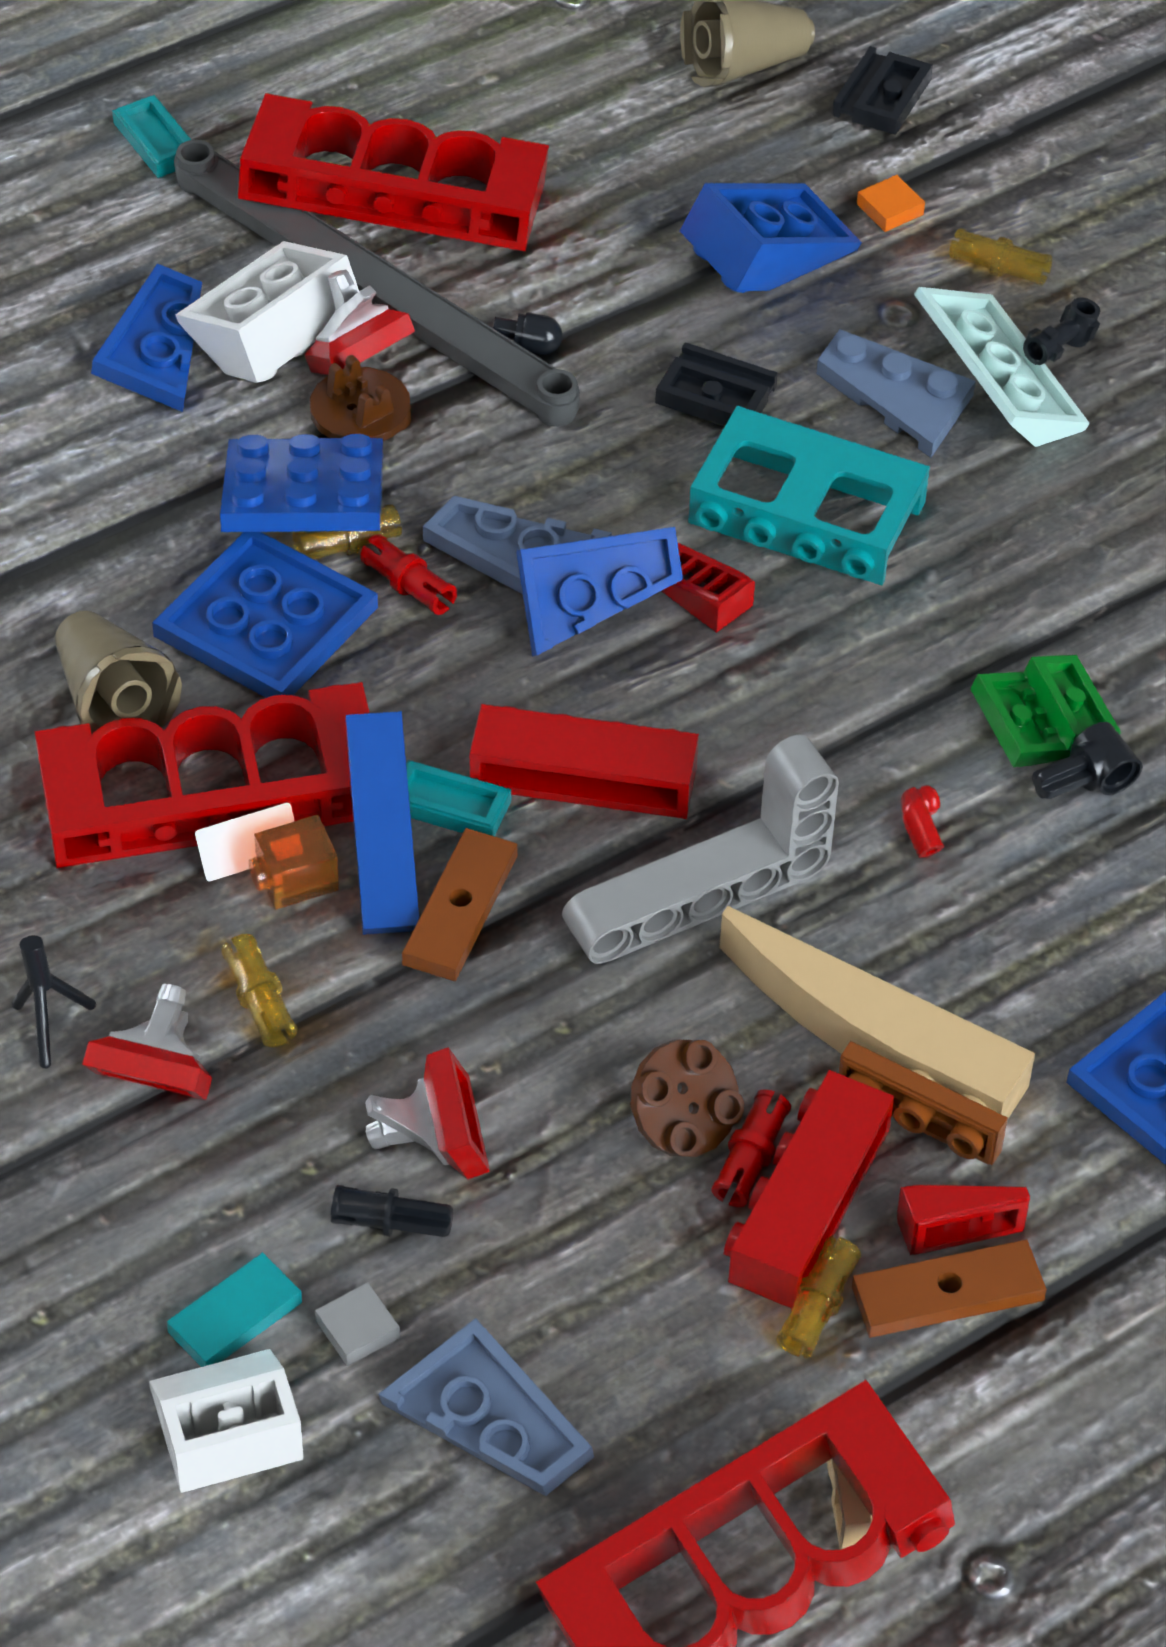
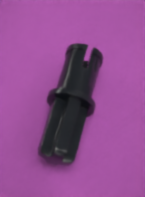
(389, 1212)

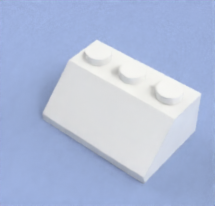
(266, 310)

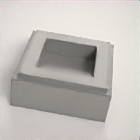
(357, 1324)

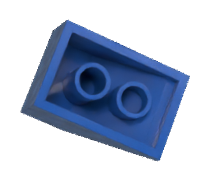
(765, 233)

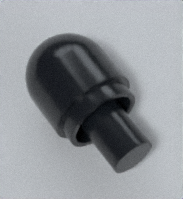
(532, 331)

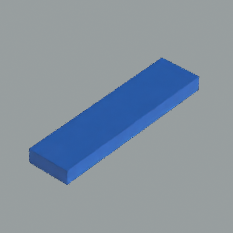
(382, 822)

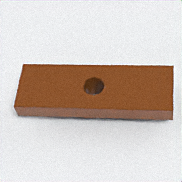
(460, 904)
(929, 1107)
(977, 1284)

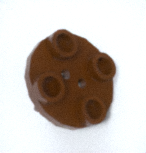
(360, 402)
(706, 1083)

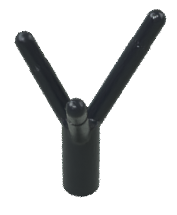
(39, 981)

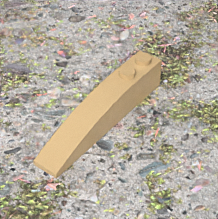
(854, 1006)

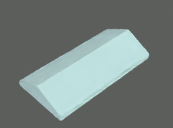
(995, 355)

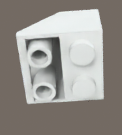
(228, 1419)

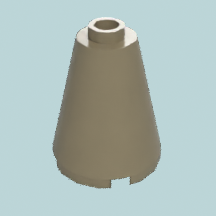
(741, 38)
(115, 672)

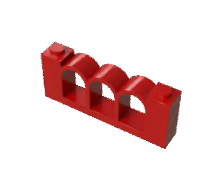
(290, 130)
(76, 761)
(872, 1454)

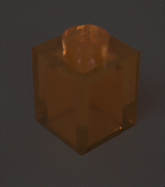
(294, 862)

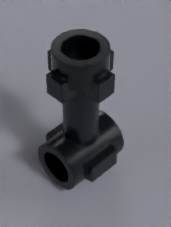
(1076, 328)

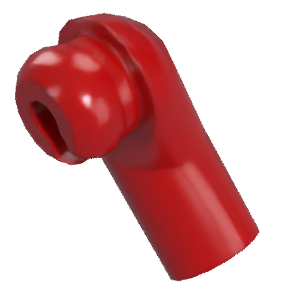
(917, 809)

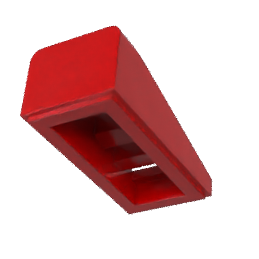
(714, 610)
(958, 1215)

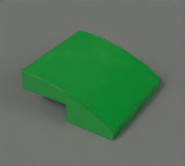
(1040, 709)

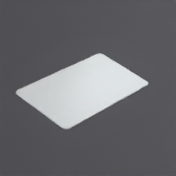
(231, 844)

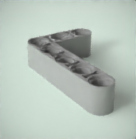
(724, 871)

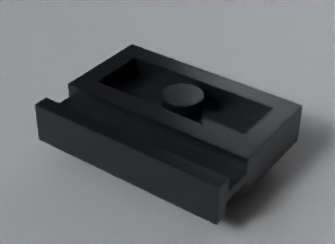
(883, 90)
(713, 385)

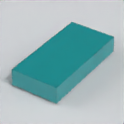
(151, 133)
(455, 800)
(234, 1311)

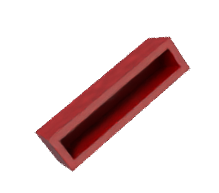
(585, 760)
(809, 1188)

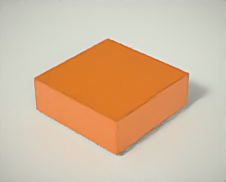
(890, 203)

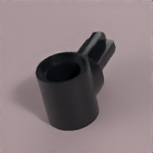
(1096, 761)

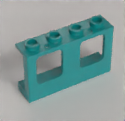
(813, 466)

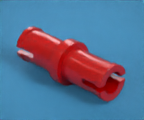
(408, 574)
(751, 1148)

